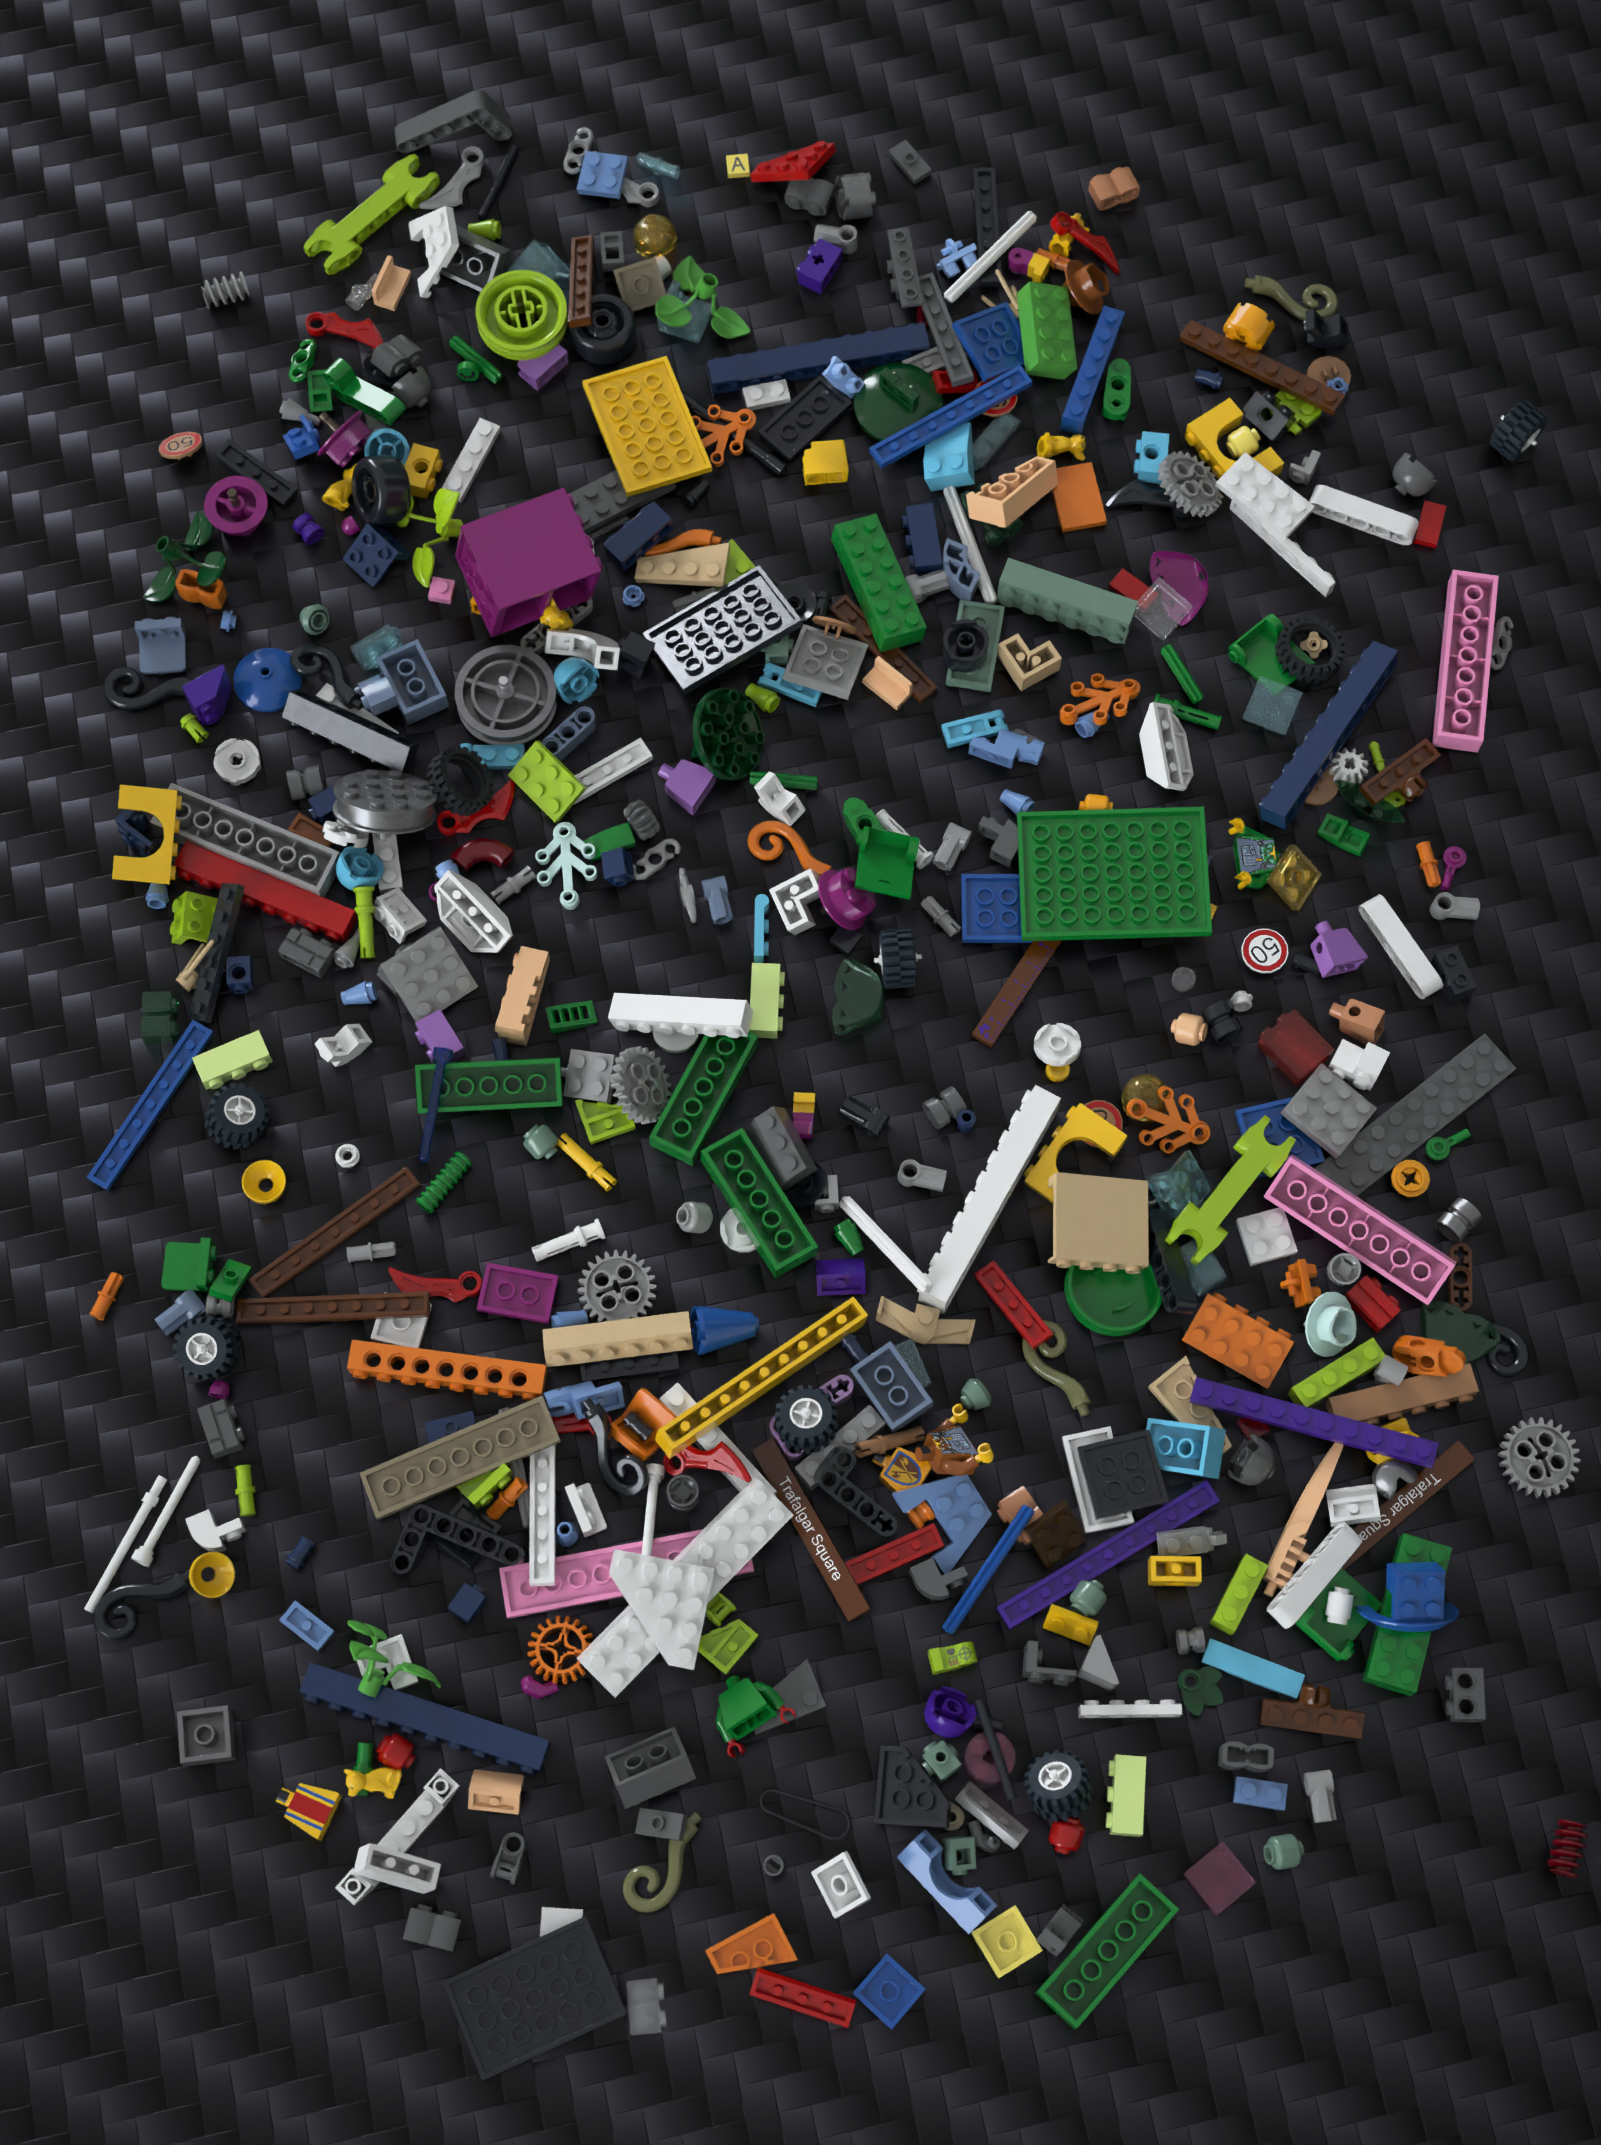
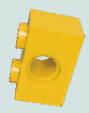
(423, 459)
(1174, 1571)

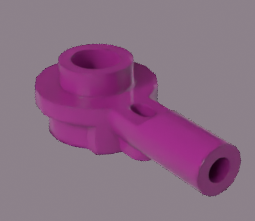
(1453, 858)

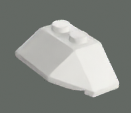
(1165, 748)
(471, 914)

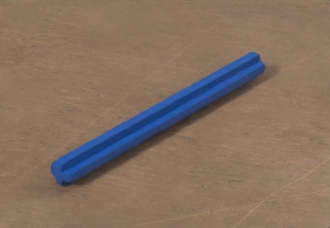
(988, 1569)

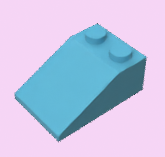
(950, 459)
(1187, 1447)

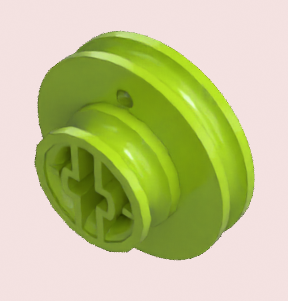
(518, 294)

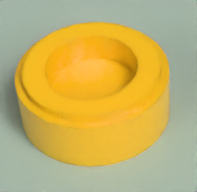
(1057, 1073)

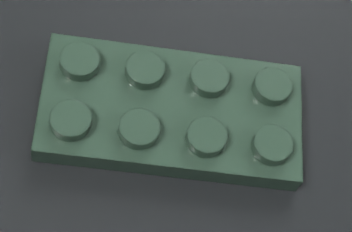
(991, 619)

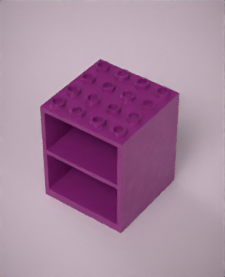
(525, 559)

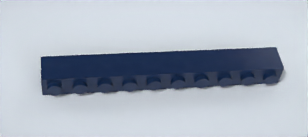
(813, 358)
(1328, 735)
(426, 1718)

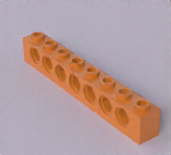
(362, 1352)

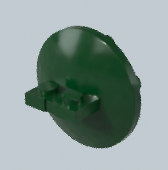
(894, 399)
(727, 734)

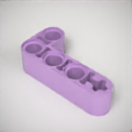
(840, 1397)

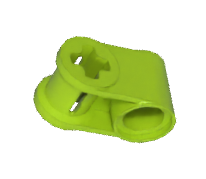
(715, 1605)

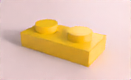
(1070, 1624)

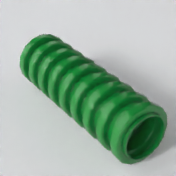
(444, 1182)

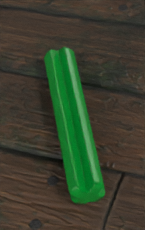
(472, 355)
(1182, 674)
(788, 780)

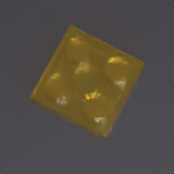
(1294, 877)

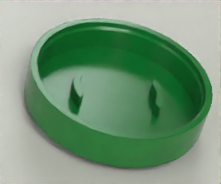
(1112, 1300)

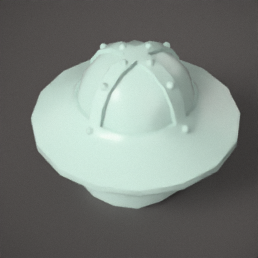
(1330, 1324)

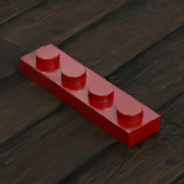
(1013, 1305)
(895, 1554)
(802, 1997)

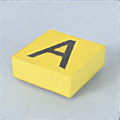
(737, 166)

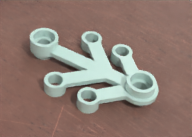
(566, 861)

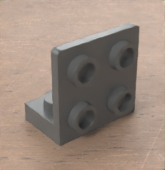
(1037, 1674)

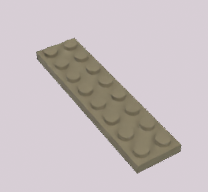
(460, 1457)

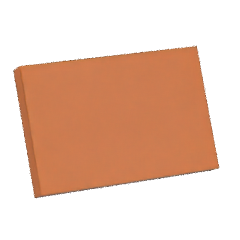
(1078, 498)

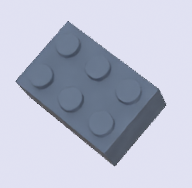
(413, 682)
(891, 1387)

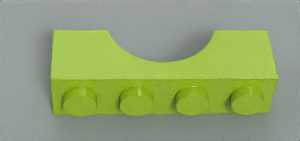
(1337, 1374)

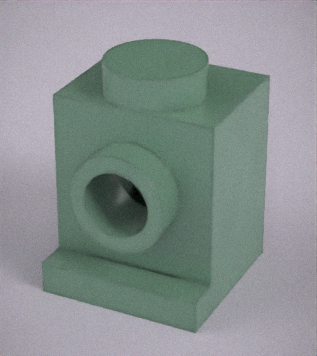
(966, 1849)

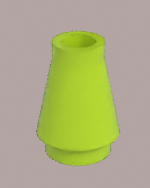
(487, 229)
(764, 698)

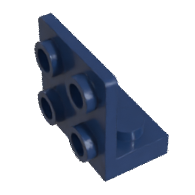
(374, 553)
(131, 826)

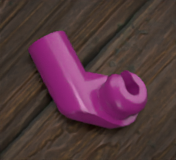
(537, 1689)

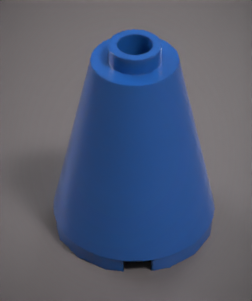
(720, 1327)

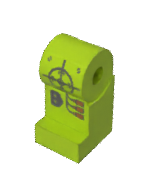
(952, 1657)

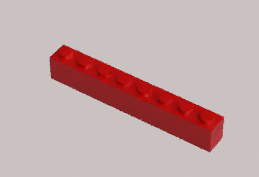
(267, 892)

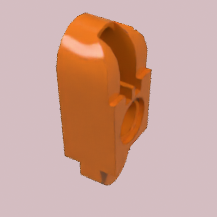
(1428, 1356)

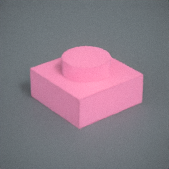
(441, 590)

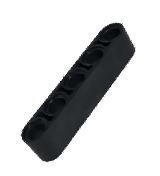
(1169, 1266)

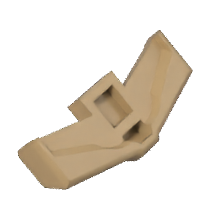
(924, 1324)

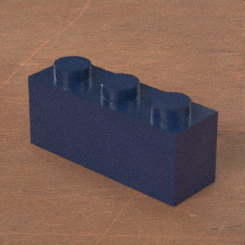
(638, 536)
(922, 539)

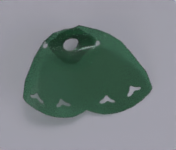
(1380, 810)
(861, 1001)
(1458, 1330)

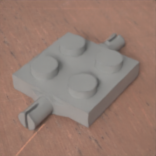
(589, 1075)

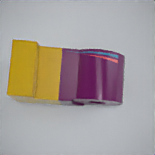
(1029, 264)
(804, 1114)

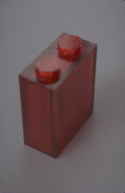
(1294, 1046)

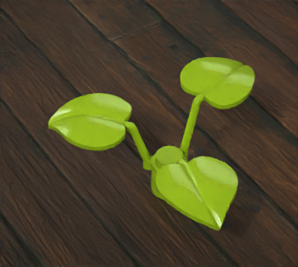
(444, 506)

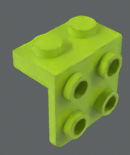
(192, 917)
(481, 1489)

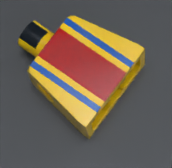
(310, 1808)

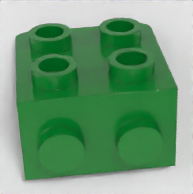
(189, 1266)

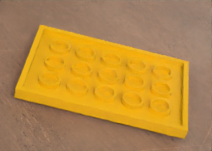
(647, 426)

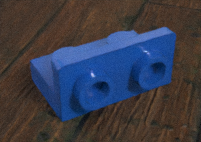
(302, 440)

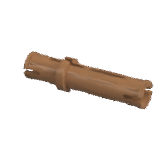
(880, 1443)

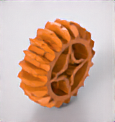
(550, 1646)

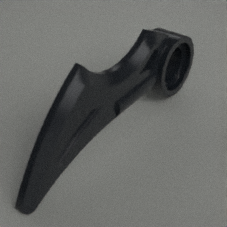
(1138, 493)

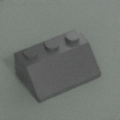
(476, 260)
(780, 1147)
(650, 1767)

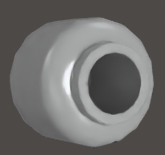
(694, 1217)

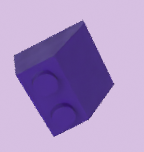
(209, 695)

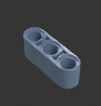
(571, 725)

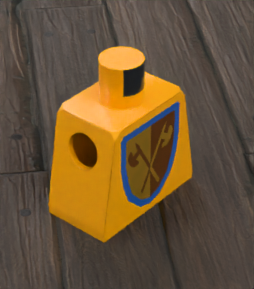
(901, 1470)

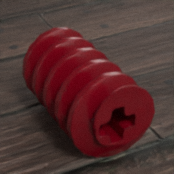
(1567, 1848)

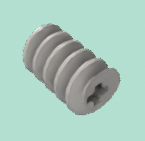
(224, 290)

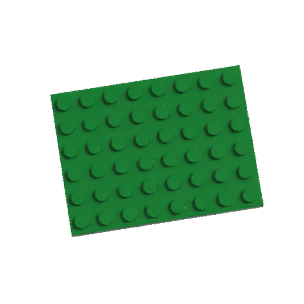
(1113, 874)

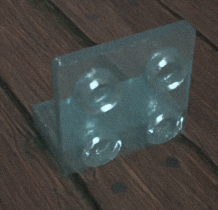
(541, 259)
(700, 314)
(376, 644)
(1179, 1185)

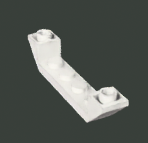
(406, 1831)

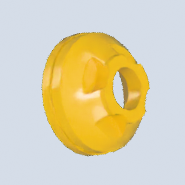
(258, 1172)
(223, 1574)

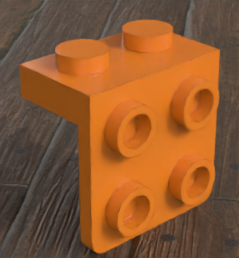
(650, 1411)

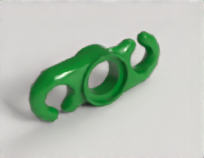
(301, 354)

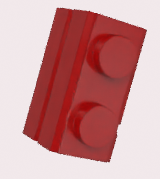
(1373, 1303)

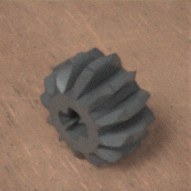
(641, 819)

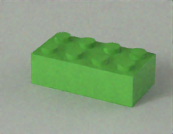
(1046, 330)

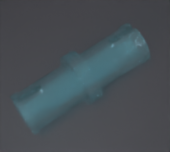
(658, 165)

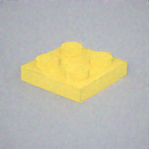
(1006, 1941)

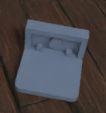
(161, 645)

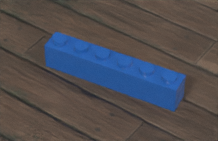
(1092, 370)

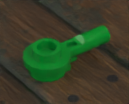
(1439, 1148)

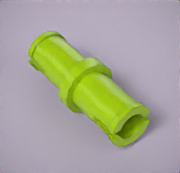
(245, 1490)

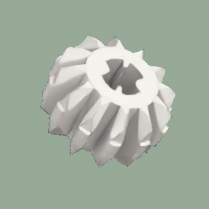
(1349, 760)

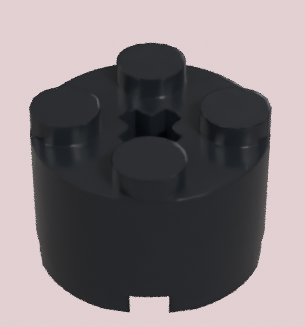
(965, 646)

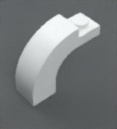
(584, 644)

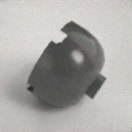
(413, 388)
(1412, 477)
(1252, 1461)

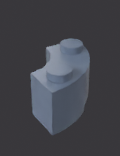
(960, 575)
(376, 694)

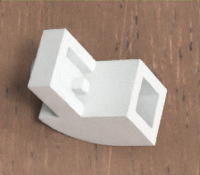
(778, 801)
(344, 1045)
(209, 1535)

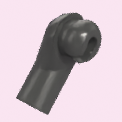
(982, 1840)

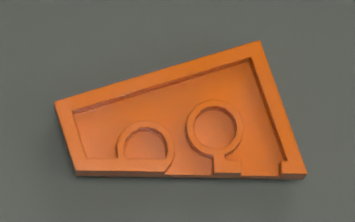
(752, 1948)

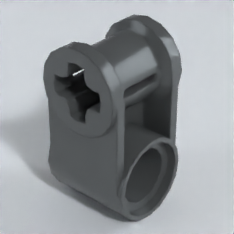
(509, 1859)

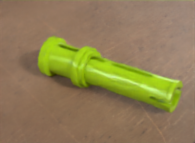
(364, 909)

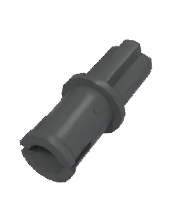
(682, 603)

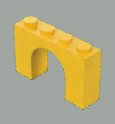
(1214, 424)
(163, 805)
(1081, 1126)

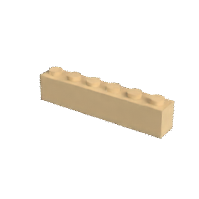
(617, 1339)

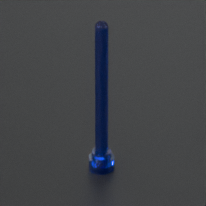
(442, 1058)

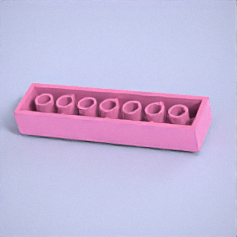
(1465, 661)
(1360, 1229)

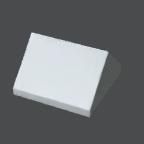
(841, 1885)

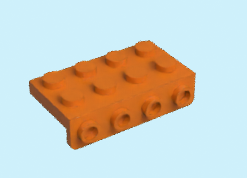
(1238, 1339)

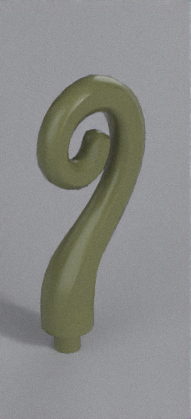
(1271, 288)
(1074, 1390)
(675, 1869)

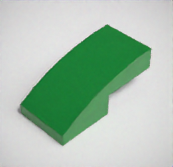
(319, 392)
(1344, 836)
(611, 839)

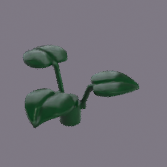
(198, 535)

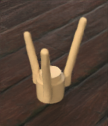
(1014, 304)
(188, 977)

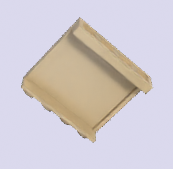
(1099, 1222)

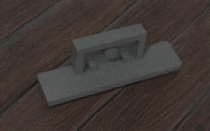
(903, 268)

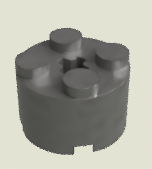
(854, 196)

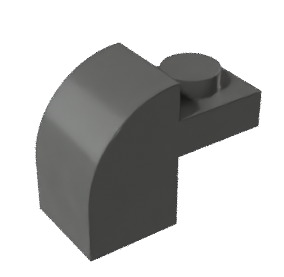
(612, 251)
(1005, 837)
(932, 1584)
(1059, 1930)

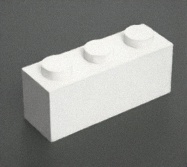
(397, 1868)

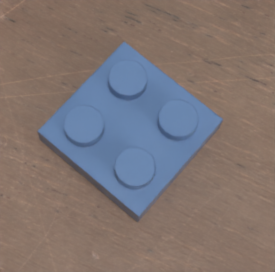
(602, 174)

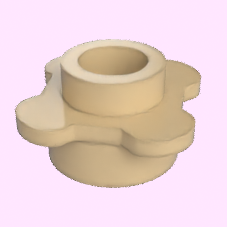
(1314, 651)

